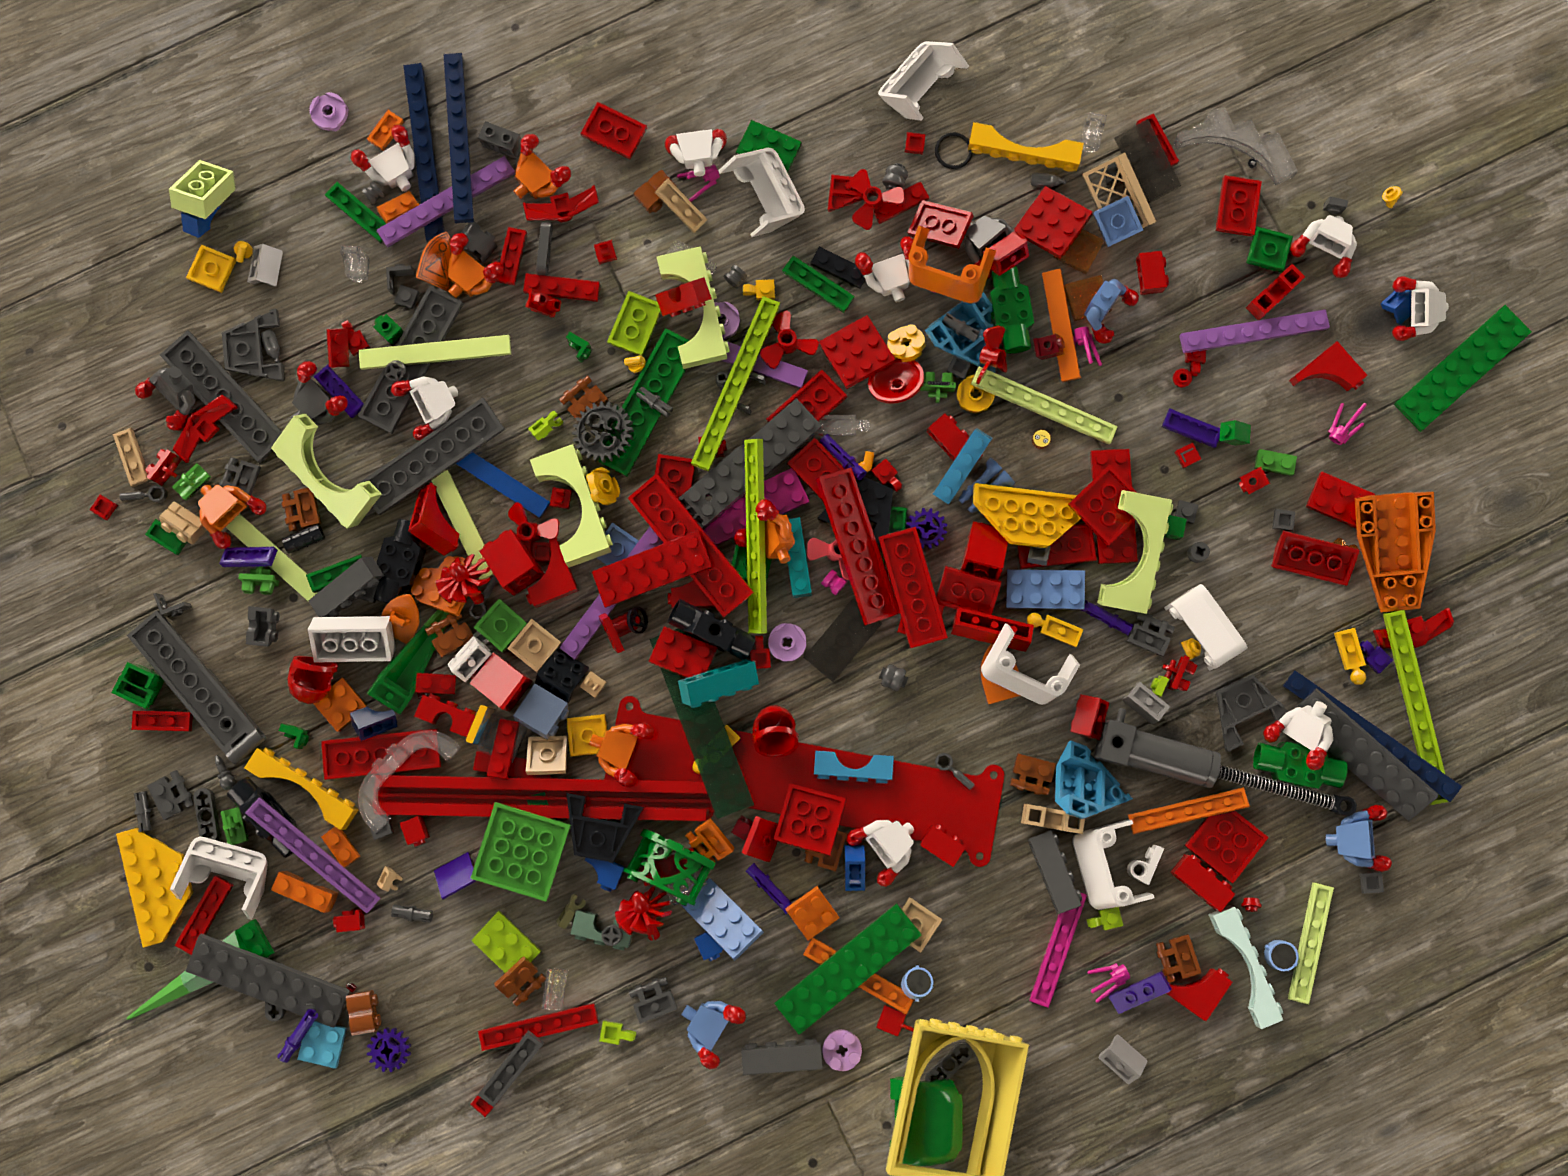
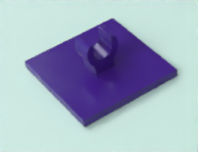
(454, 875)

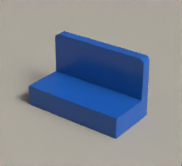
(1399, 305)

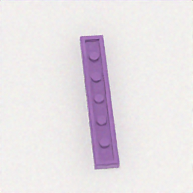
(784, 372)

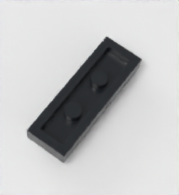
(838, 267)

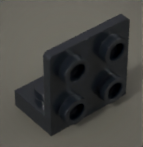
(561, 675)

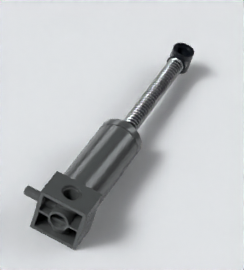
(1194, 764)

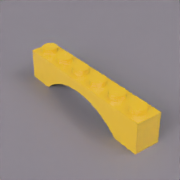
(1061, 155)
(334, 809)

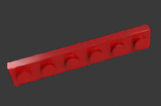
(539, 1026)

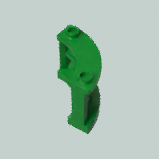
(652, 843)

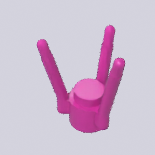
(711, 175)
(1083, 337)
(1340, 434)
(1118, 976)

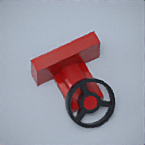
(623, 625)

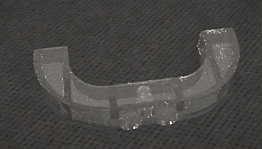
(383, 768)

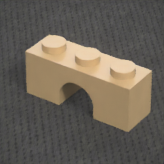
(1051, 819)

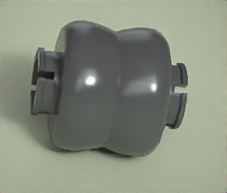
(895, 176)
(893, 677)

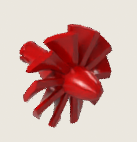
(461, 581)
(640, 913)

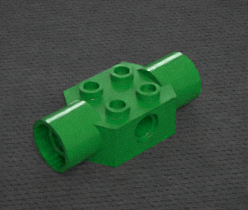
(1012, 310)
(1288, 765)

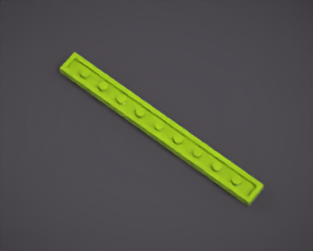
(735, 384)
(755, 536)
(1413, 691)

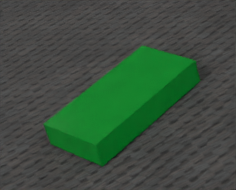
(165, 539)

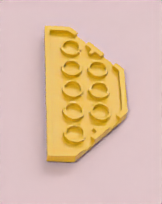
(1025, 514)
(150, 872)

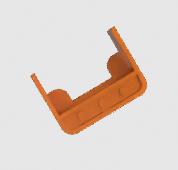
(964, 288)

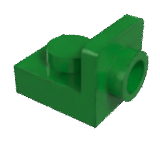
(578, 343)
(295, 732)

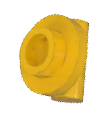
(1391, 196)
(242, 250)
(635, 363)
(1191, 647)

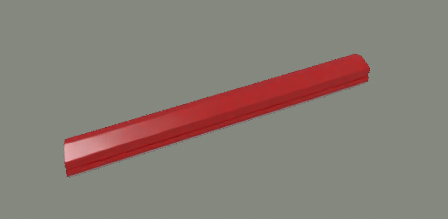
(603, 797)

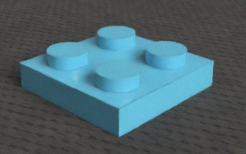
(322, 1045)

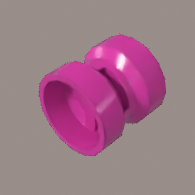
(834, 582)

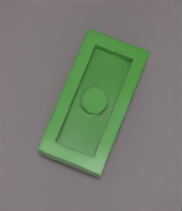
(1275, 462)

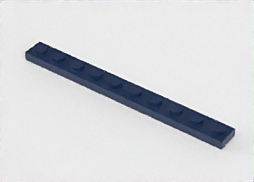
(458, 138)
(422, 141)
(1429, 774)

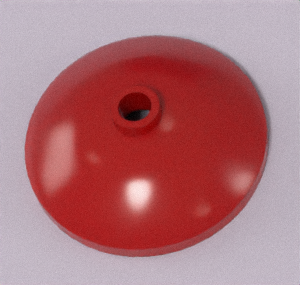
(897, 382)

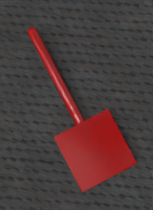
(892, 1021)

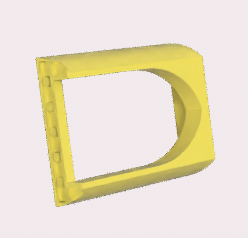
(1002, 1070)

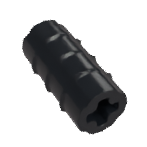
(303, 538)

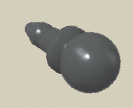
(227, 781)

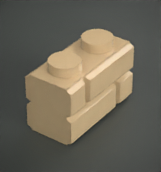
(182, 523)

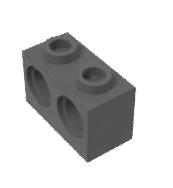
(500, 140)

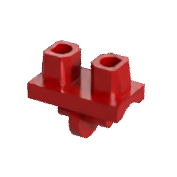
(543, 303)
(164, 467)
(1177, 681)

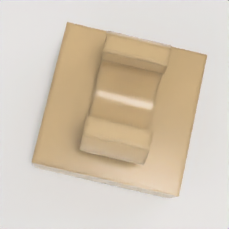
(593, 684)
(386, 879)

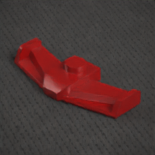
(562, 206)
(202, 426)
(1420, 630)

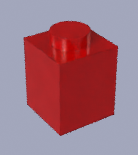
(415, 831)

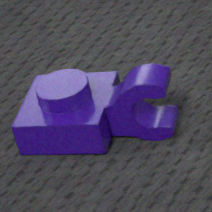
(1376, 658)

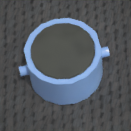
(1281, 955)
(917, 983)

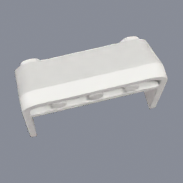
(918, 74)
(771, 185)
(1208, 625)
(999, 670)
(225, 859)
(1095, 870)

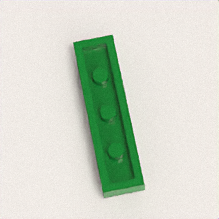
(355, 210)
(818, 284)

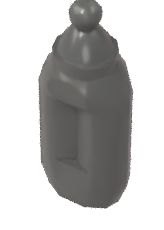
(1046, 179)
(271, 344)

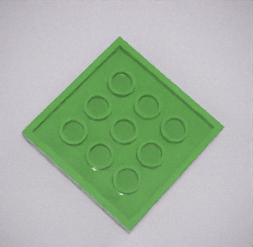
(520, 851)

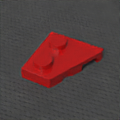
(841, 193)

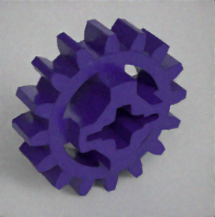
(935, 530)
(388, 1041)

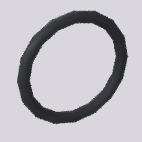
(939, 158)

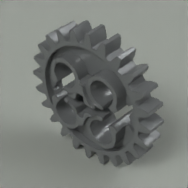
(598, 448)

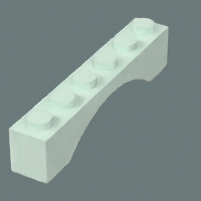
(1262, 1003)

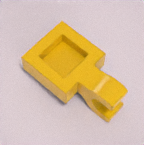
(761, 288)

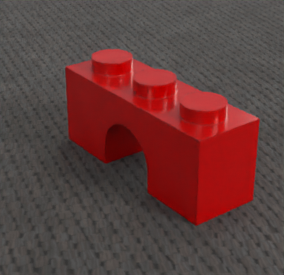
(1275, 292)
(683, 297)
(432, 708)

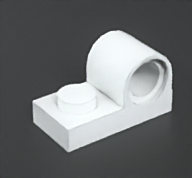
(1148, 868)

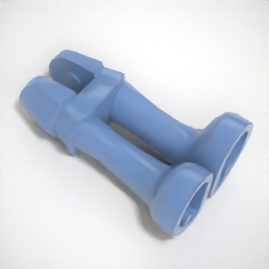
(993, 469)

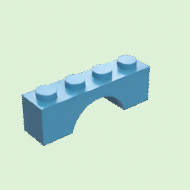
(962, 466)
(878, 768)

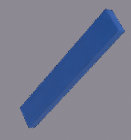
(504, 484)

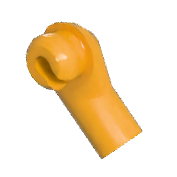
(868, 461)

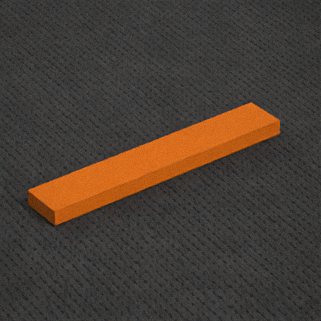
(1061, 324)
(1189, 810)
(874, 985)

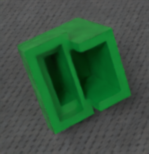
(138, 685)

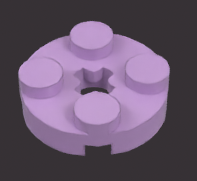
(325, 102)
(732, 318)
(787, 653)
(832, 1043)

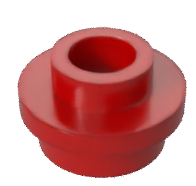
(1182, 383)
(1251, 904)

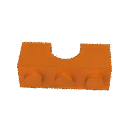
(304, 892)

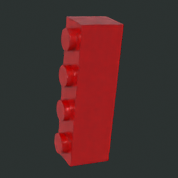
(988, 627)

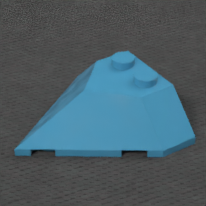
(976, 316)
(1084, 784)

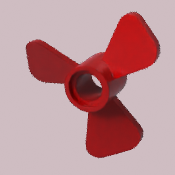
(864, 215)
(991, 353)
(773, 354)
(548, 529)

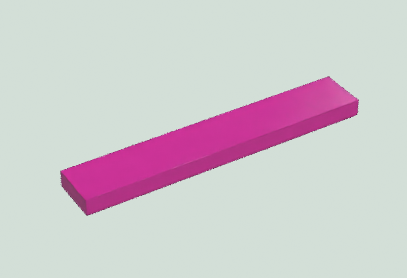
(1056, 955)

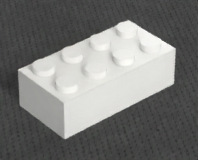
(351, 639)

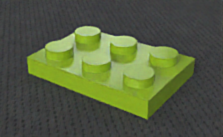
(635, 324)
(504, 942)

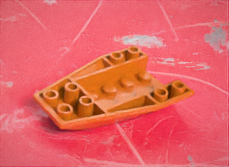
(1396, 545)

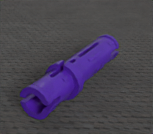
(843, 457)
(1108, 618)
(767, 885)
(294, 1041)

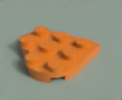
(426, 591)

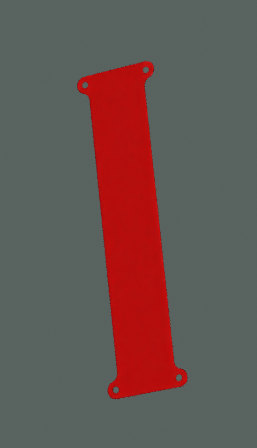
(914, 794)

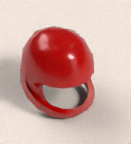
(310, 680)
(774, 732)

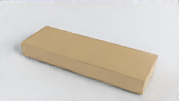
(681, 205)
(131, 457)

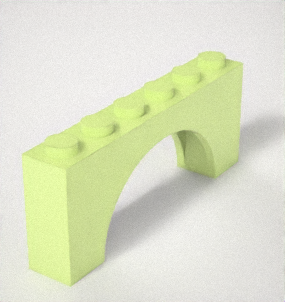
(708, 343)
(296, 451)
(590, 538)
(1136, 589)

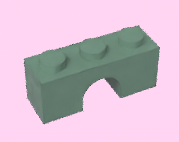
(585, 927)

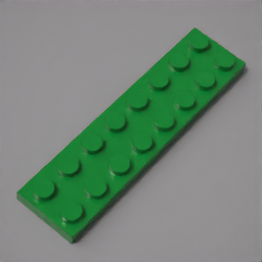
(1462, 368)
(661, 378)
(847, 968)

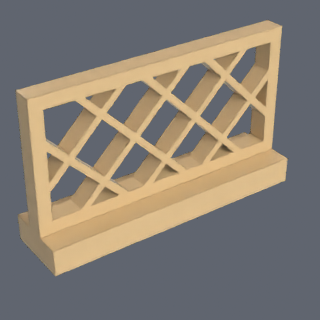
(1131, 183)

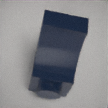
(371, 723)

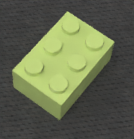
(202, 189)

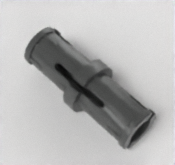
(960, 327)
(654, 402)
(142, 811)
(412, 913)

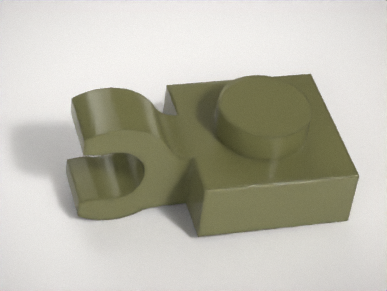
(567, 915)

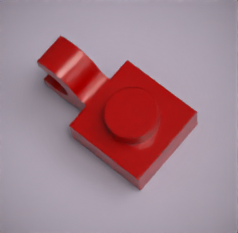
(356, 339)
(1195, 358)
(886, 474)
(760, 655)

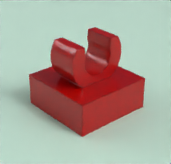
(605, 252)
(560, 498)

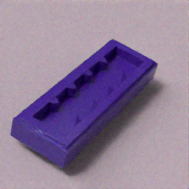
(336, 386)
(1191, 428)
(248, 556)
(1140, 992)

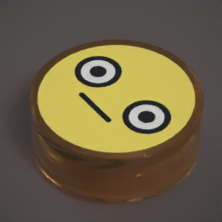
(1041, 438)

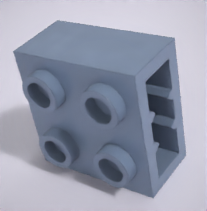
(541, 712)

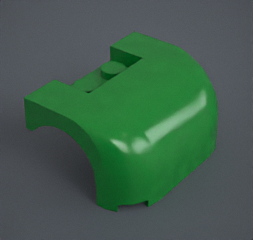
(935, 1122)

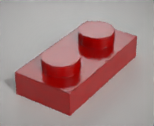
(338, 347)
(435, 683)

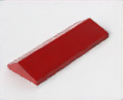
(1314, 558)

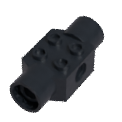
(399, 562)
(697, 625)
(244, 795)

